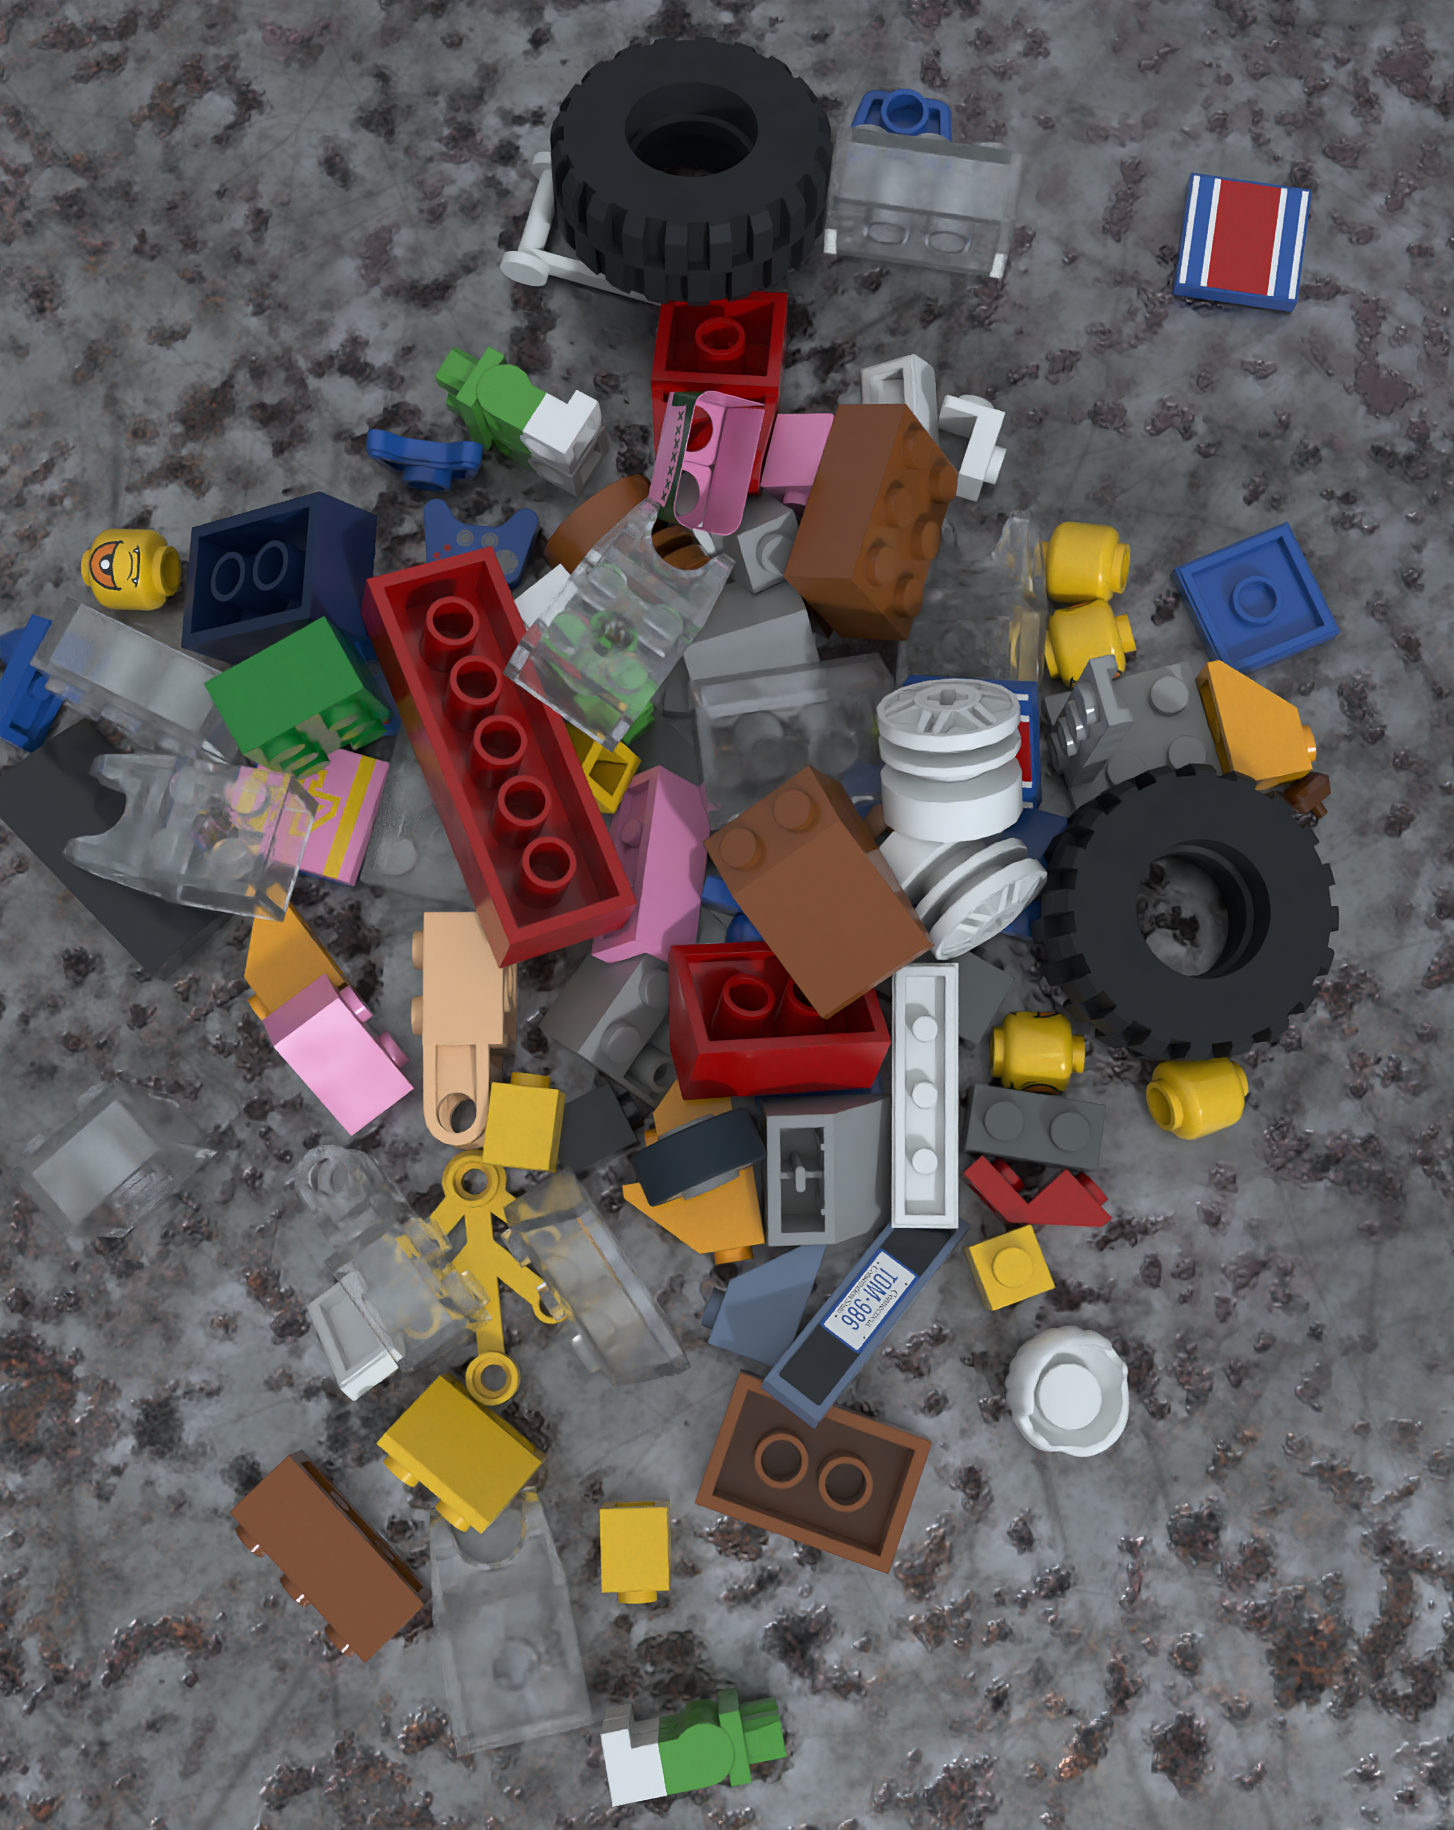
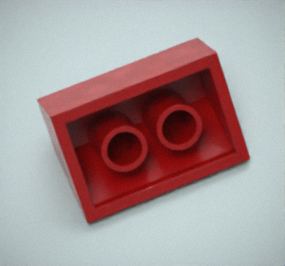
(752, 1031)

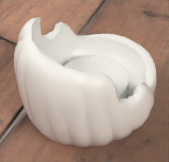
(1068, 1391)

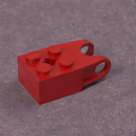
(725, 350)

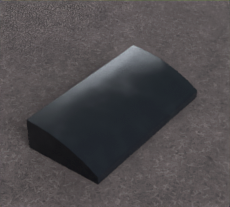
(56, 800)

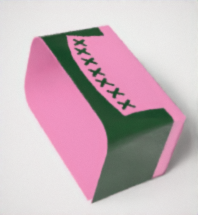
(729, 449)

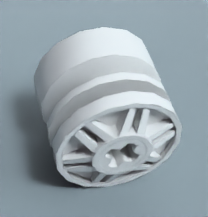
(950, 759)
(964, 886)

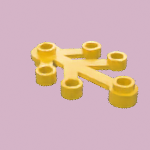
(488, 1263)

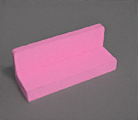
(664, 857)

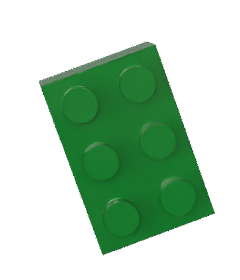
(301, 701)

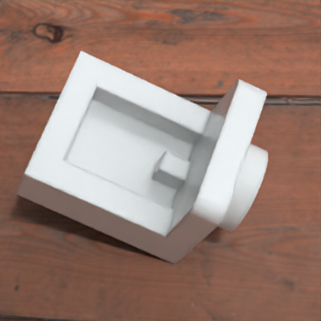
(980, 423)

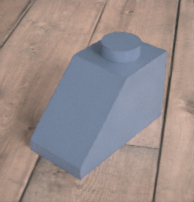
(764, 1305)

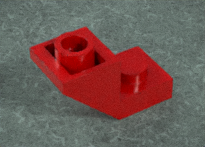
(1059, 1202)

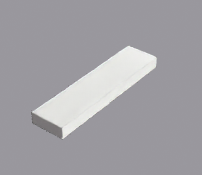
(925, 1096)

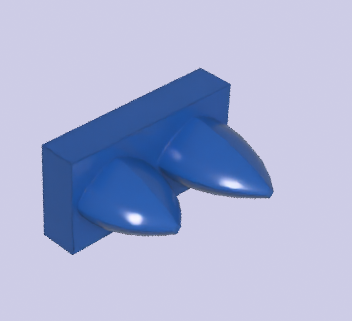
(24, 703)

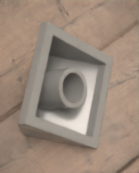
(752, 633)

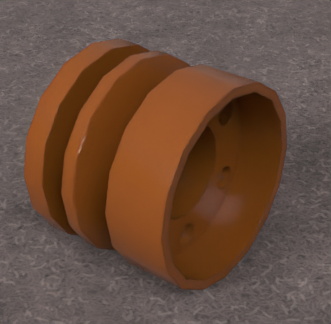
(602, 512)

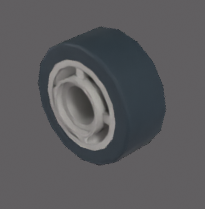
(698, 1156)

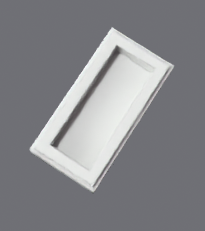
(350, 1343)

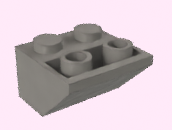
(618, 1022)
(825, 1167)

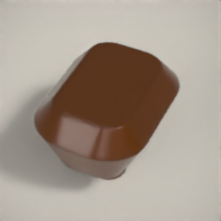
(1309, 793)

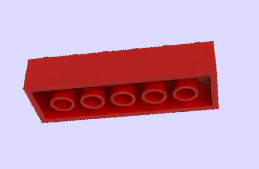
(495, 758)

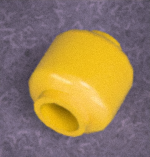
(1085, 563)
(1196, 1096)

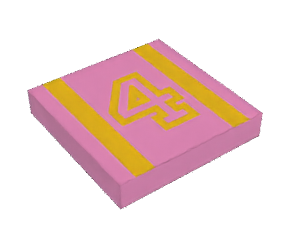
(345, 816)

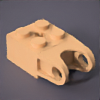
(463, 1021)

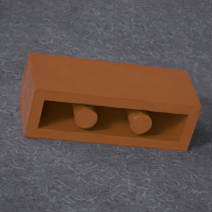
(329, 1556)

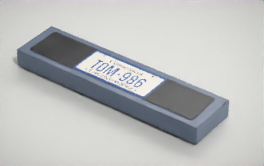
(858, 1318)

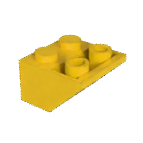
(460, 1454)

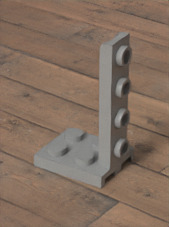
(1126, 726)

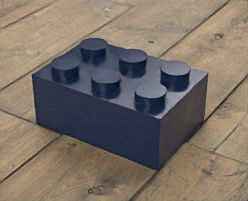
(275, 573)

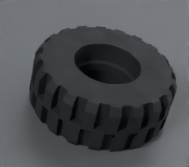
(682, 107)
(1272, 896)

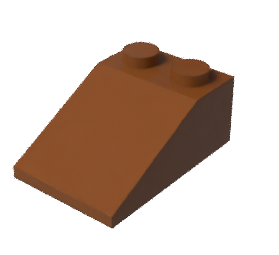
(819, 890)

